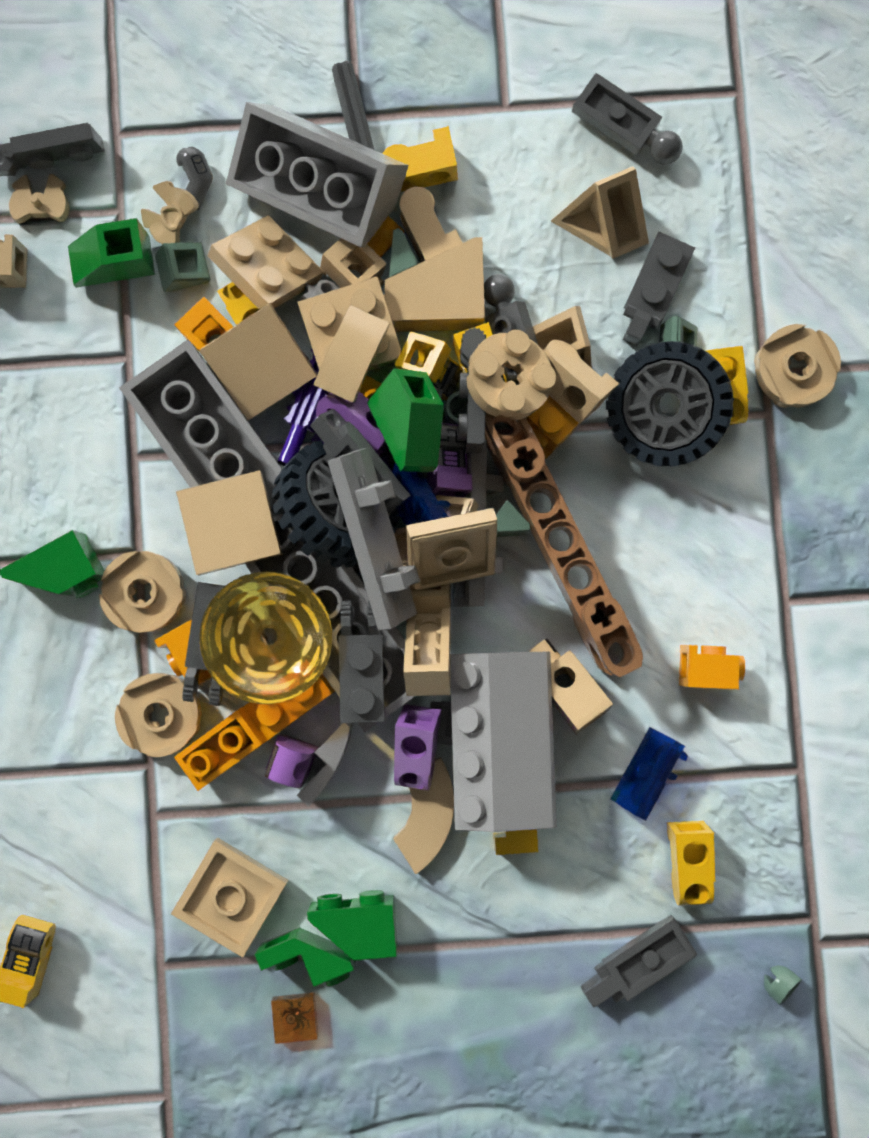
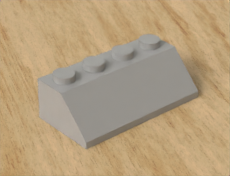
(314, 173)
(503, 741)

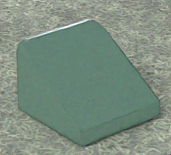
(401, 254)
(181, 265)

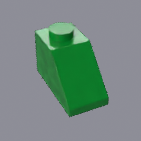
(60, 567)

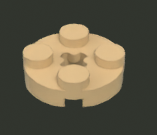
(804, 344)
(526, 359)
(118, 591)
(148, 736)

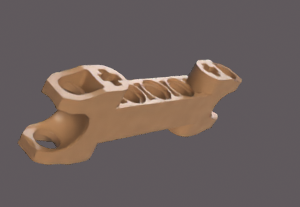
(614, 625)

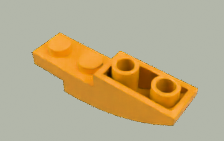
(244, 733)

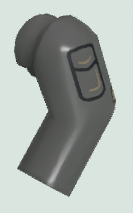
(197, 171)

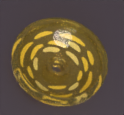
(234, 642)

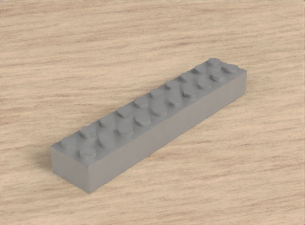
(215, 441)

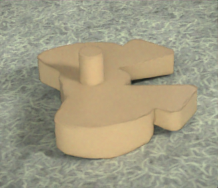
(51, 204)
(167, 225)

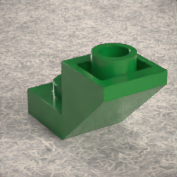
(321, 956)

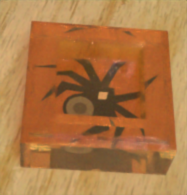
(294, 1018)

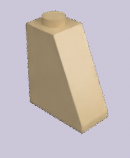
(439, 292)

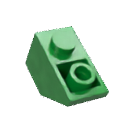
(111, 253)
(409, 419)
(359, 925)

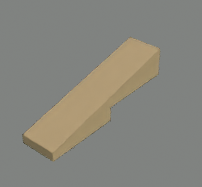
(429, 643)

